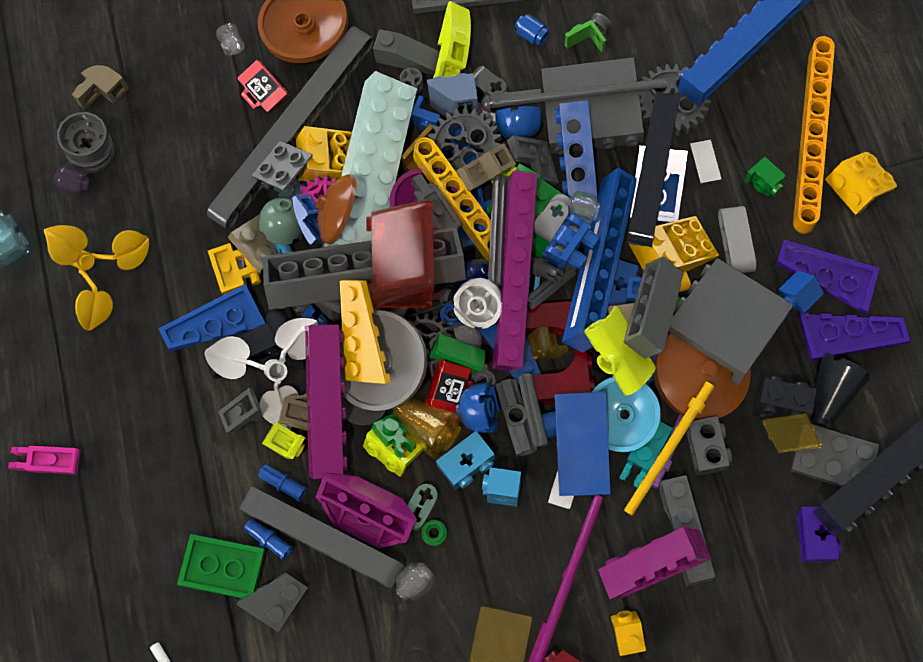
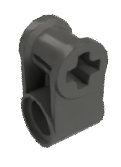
(488, 83)

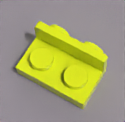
(386, 454)

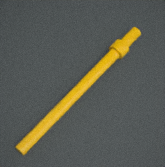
(695, 406)

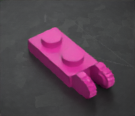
(47, 459)

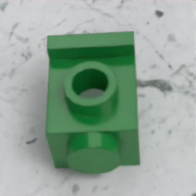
(766, 177)

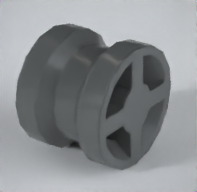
(412, 76)

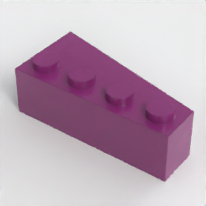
(654, 562)

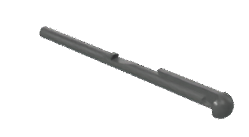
(536, 96)

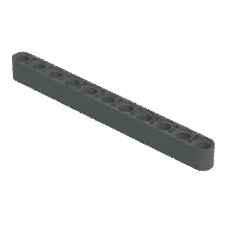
(301, 112)

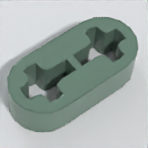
(428, 506)

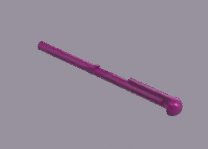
(547, 629)

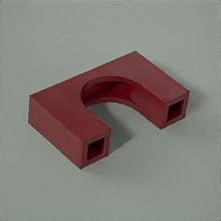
(576, 376)

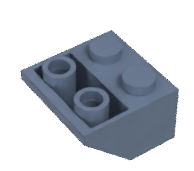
(453, 93)

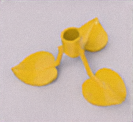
(67, 247)

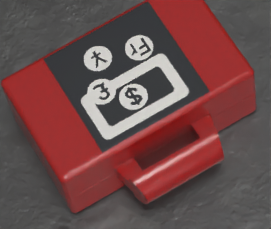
(448, 385)

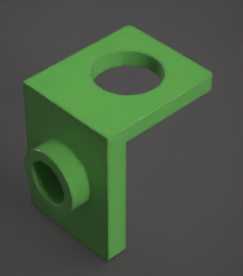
(584, 31)

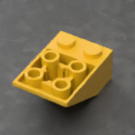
(328, 151)
(680, 242)

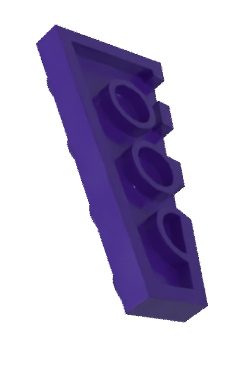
(837, 276)
(850, 334)

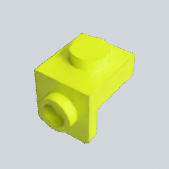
(284, 441)

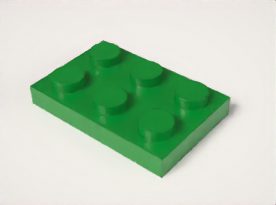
(221, 567)

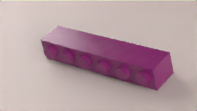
(324, 400)

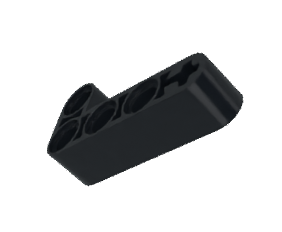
(262, 339)

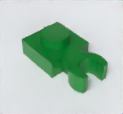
(392, 432)

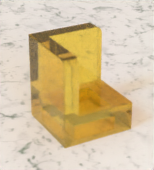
(545, 345)

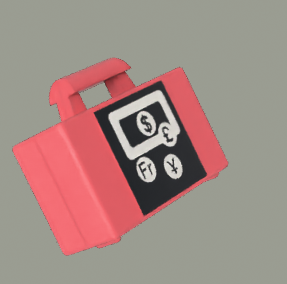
(262, 87)

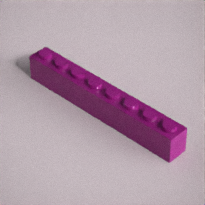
(516, 271)

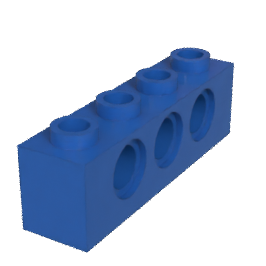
(580, 112)

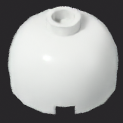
(478, 303)

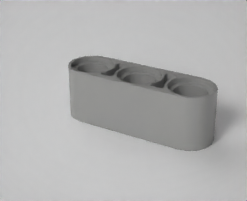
(737, 239)

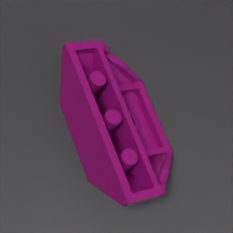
(365, 510)

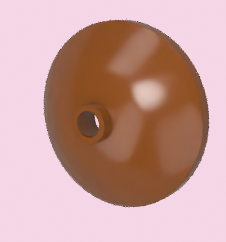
(335, 208)

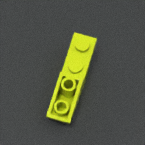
(454, 41)

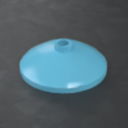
(643, 418)

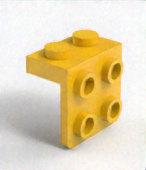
(860, 181)

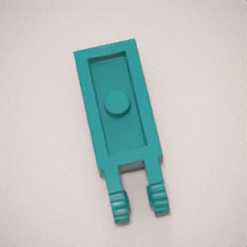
(646, 455)

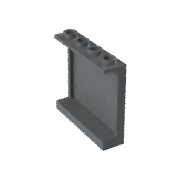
(613, 117)
(729, 317)

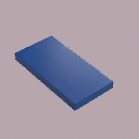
(582, 443)

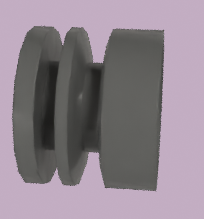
(82, 132)

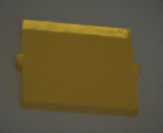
(792, 433)

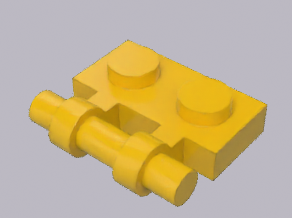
(227, 270)

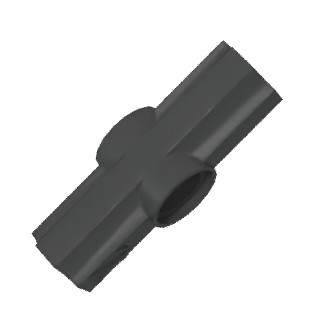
(512, 403)

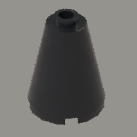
(836, 388)

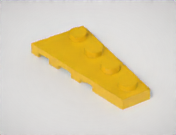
(360, 344)

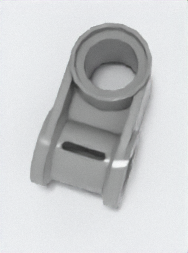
(551, 219)

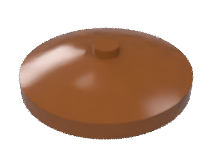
(302, 28)
(683, 372)

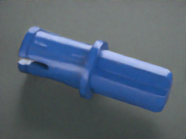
(282, 482)

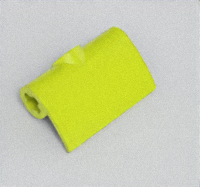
(616, 357)

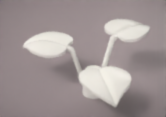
(230, 356)

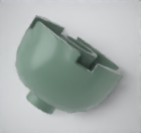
(279, 221)

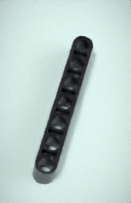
(653, 170)

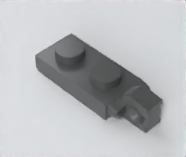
(443, 214)

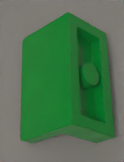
(458, 352)

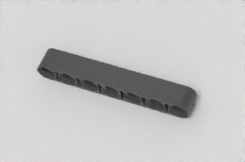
(321, 537)

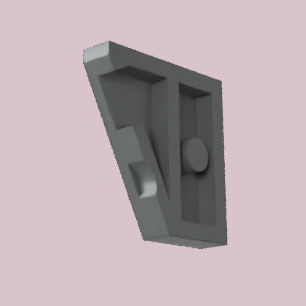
(274, 601)

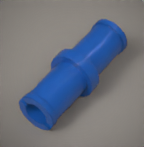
(268, 539)

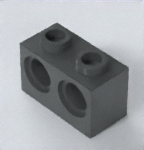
(701, 446)

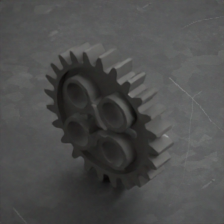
(684, 118)
(471, 126)

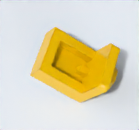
(628, 632)

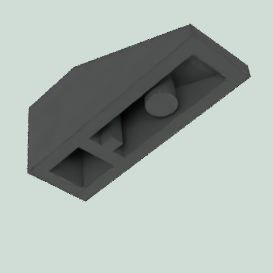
(404, 52)

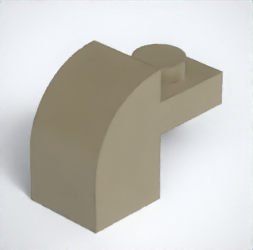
(99, 81)
(486, 167)

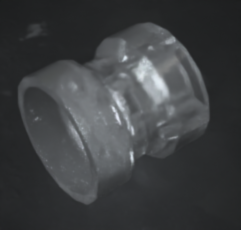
(229, 37)

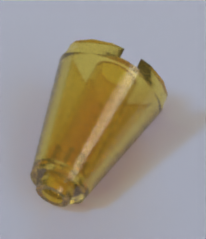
(429, 425)

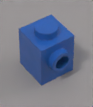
(801, 291)

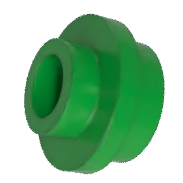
(430, 525)

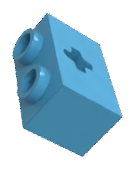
(470, 448)
(502, 486)

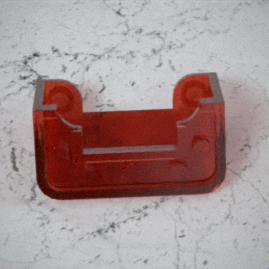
(402, 256)

